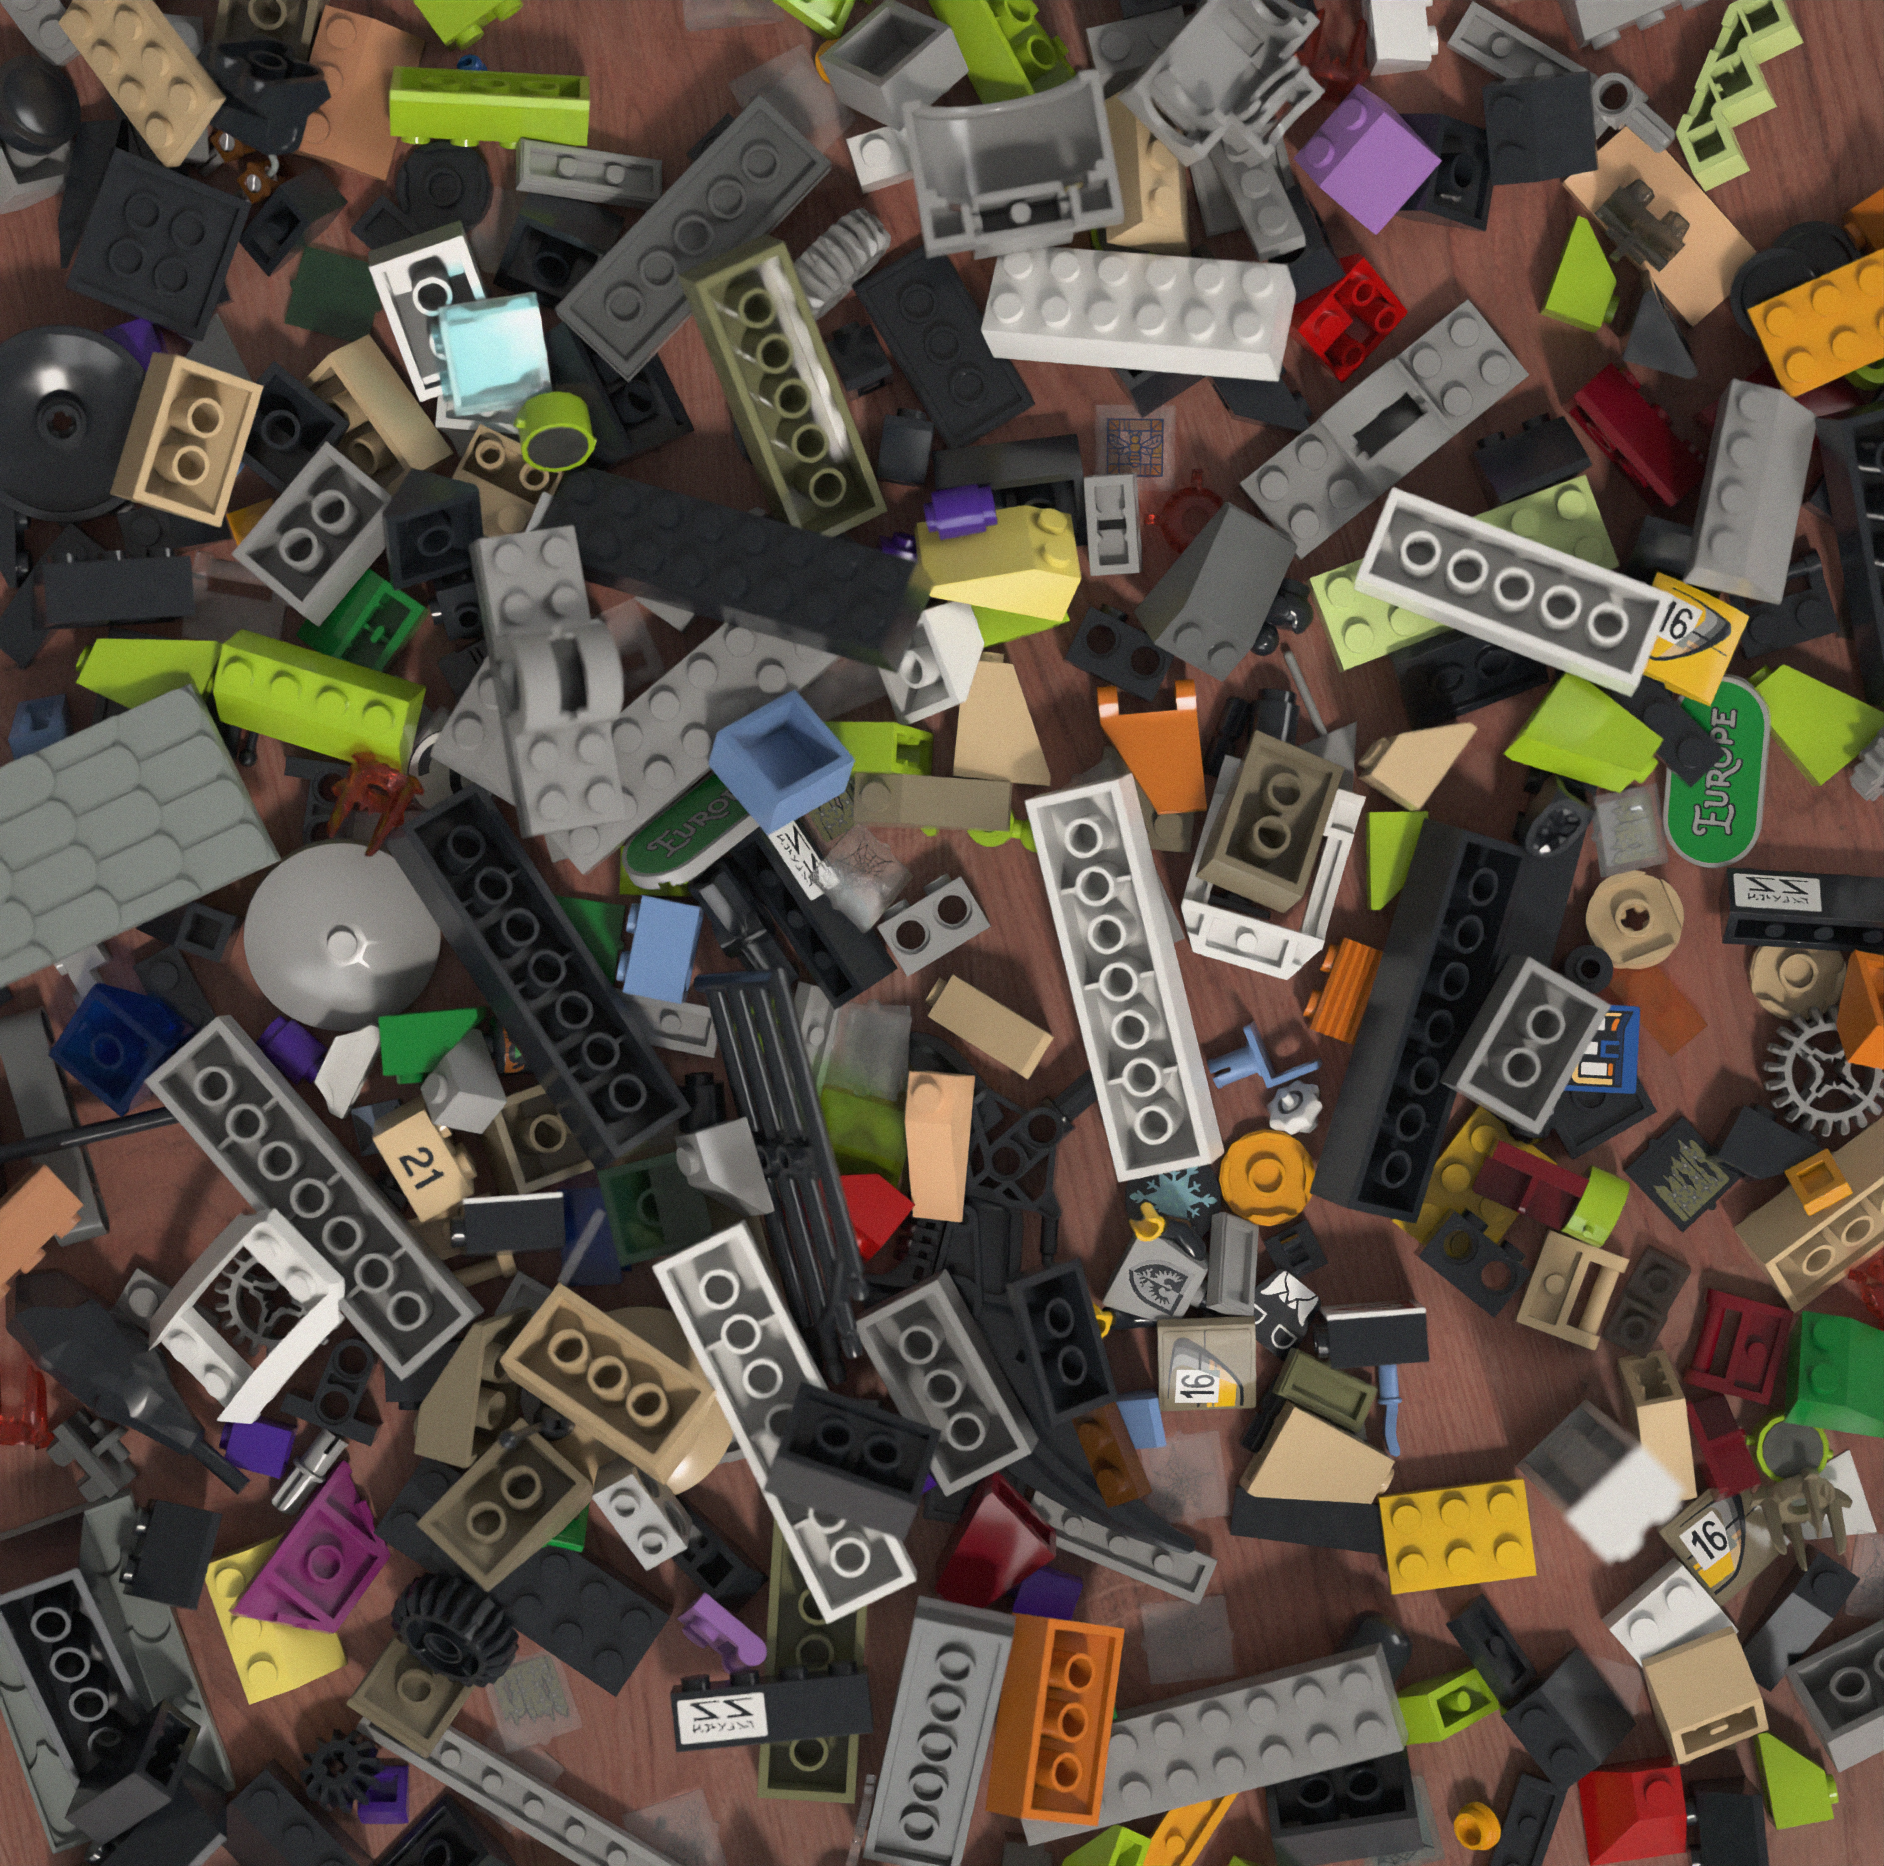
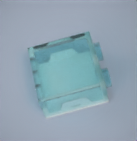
(492, 353)

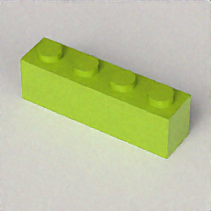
(1005, 47)

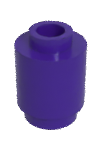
(960, 511)
(292, 1050)

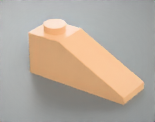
(938, 1142)

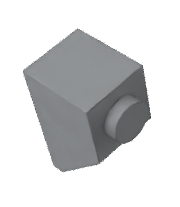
(465, 1087)
(725, 1166)

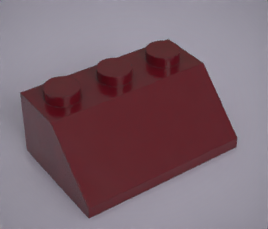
(1636, 437)

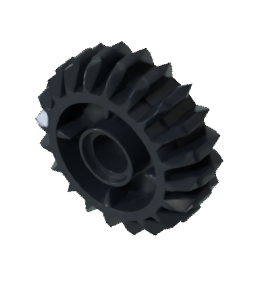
(455, 1630)

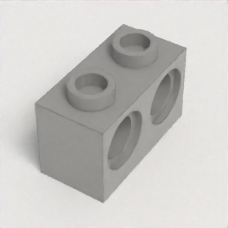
(1113, 524)
(939, 935)
(642, 1511)

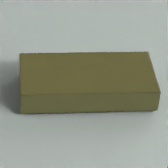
(1324, 1390)

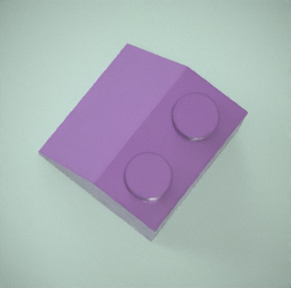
(1367, 158)

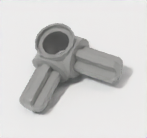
(1633, 114)

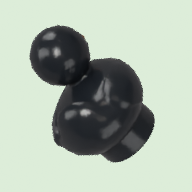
(1288, 612)

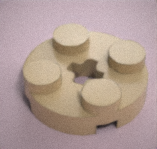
(1646, 895)

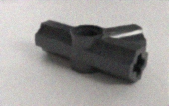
(740, 918)

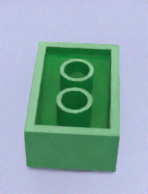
(1835, 1375)

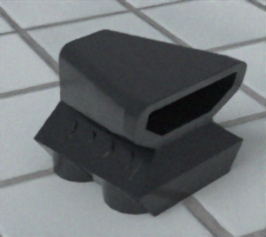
(264, 91)

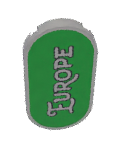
(1724, 810)
(687, 835)

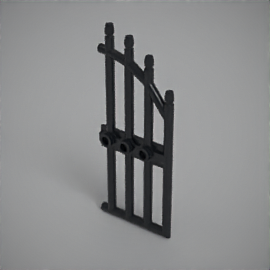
(790, 1156)

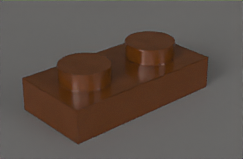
(1111, 1455)

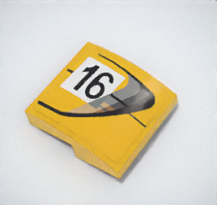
(1694, 641)

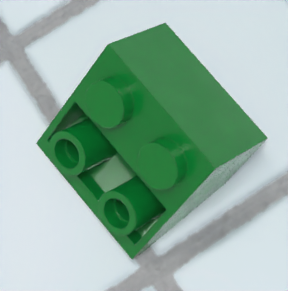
(368, 625)

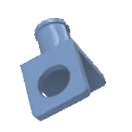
(1253, 1060)

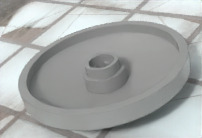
(339, 935)

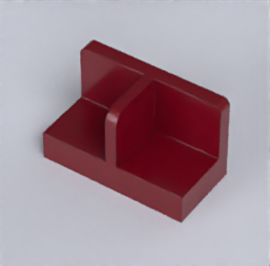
(1528, 1184)
(1720, 1448)

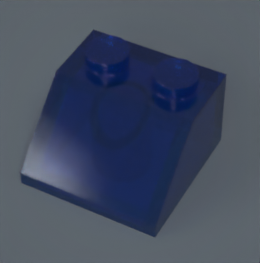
(118, 1043)

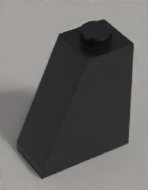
(135, 1775)

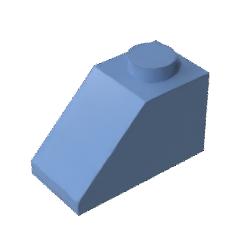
(1142, 1418)

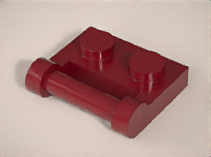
(1753, 1350)

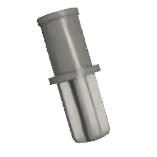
(308, 1471)

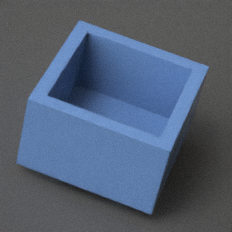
(781, 762)
(661, 949)

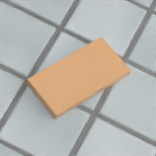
(1713, 249)

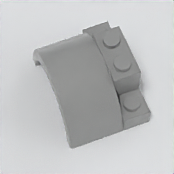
(1014, 170)

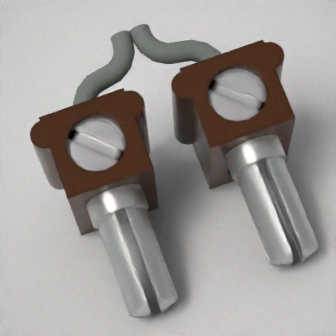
(261, 176)

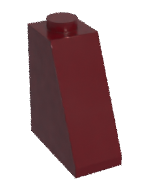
(993, 1545)

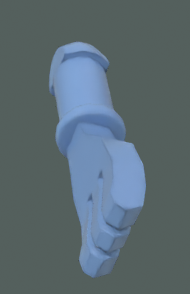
(1390, 1397)

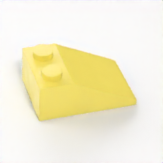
(1015, 567)

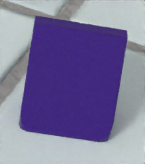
(389, 1803)

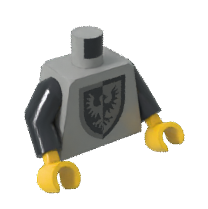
(1156, 1274)

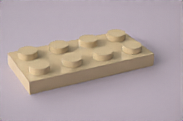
(145, 71)

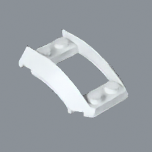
(1256, 942)
(208, 1355)

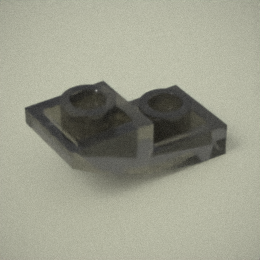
(1646, 1301)

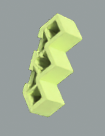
(1734, 88)

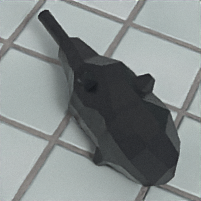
(107, 1363)

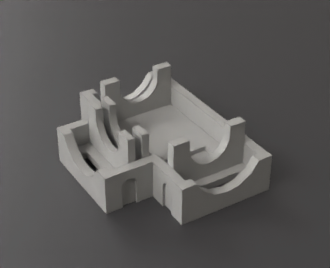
(1227, 79)

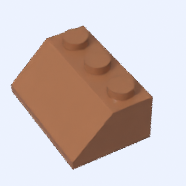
(358, 66)
(30, 1216)

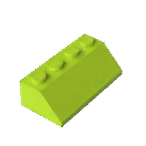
(488, 107)
(316, 700)

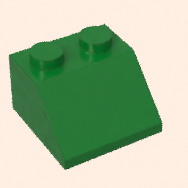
(419, 1040)

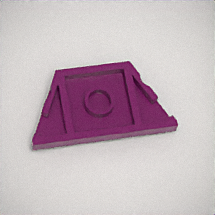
(319, 1562)

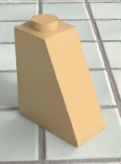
(996, 729)
(988, 1024)
(1659, 1415)
(1316, 1461)

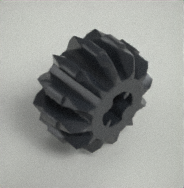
(337, 1754)

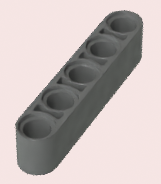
(47, 1107)

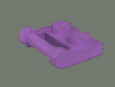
(714, 1626)

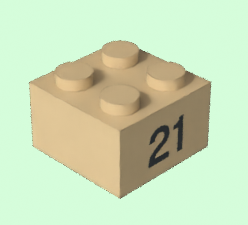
(424, 1158)

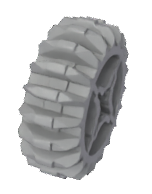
(841, 259)
(1800, 1103)
(258, 1287)

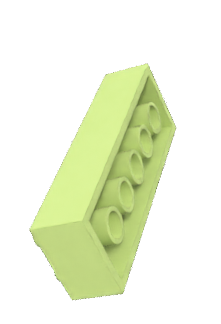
(1369, 628)

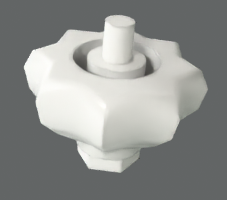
(1295, 1108)

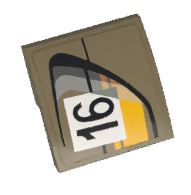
(1206, 1363)
(1721, 1542)

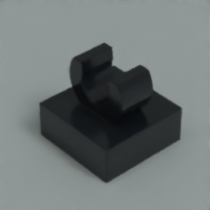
(1295, 1250)

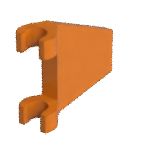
(1159, 748)

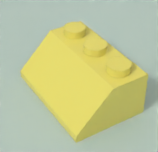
(266, 1654)

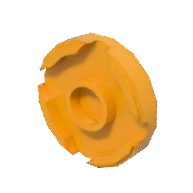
(1266, 1177)

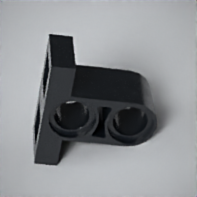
(318, 806)
(343, 1379)

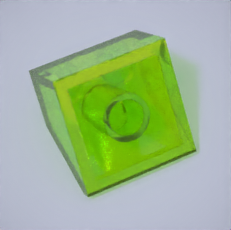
(865, 1134)

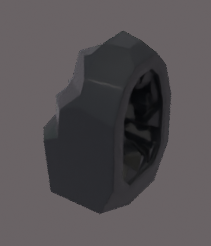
(1556, 817)

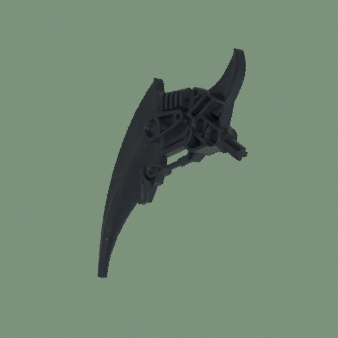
(990, 1248)

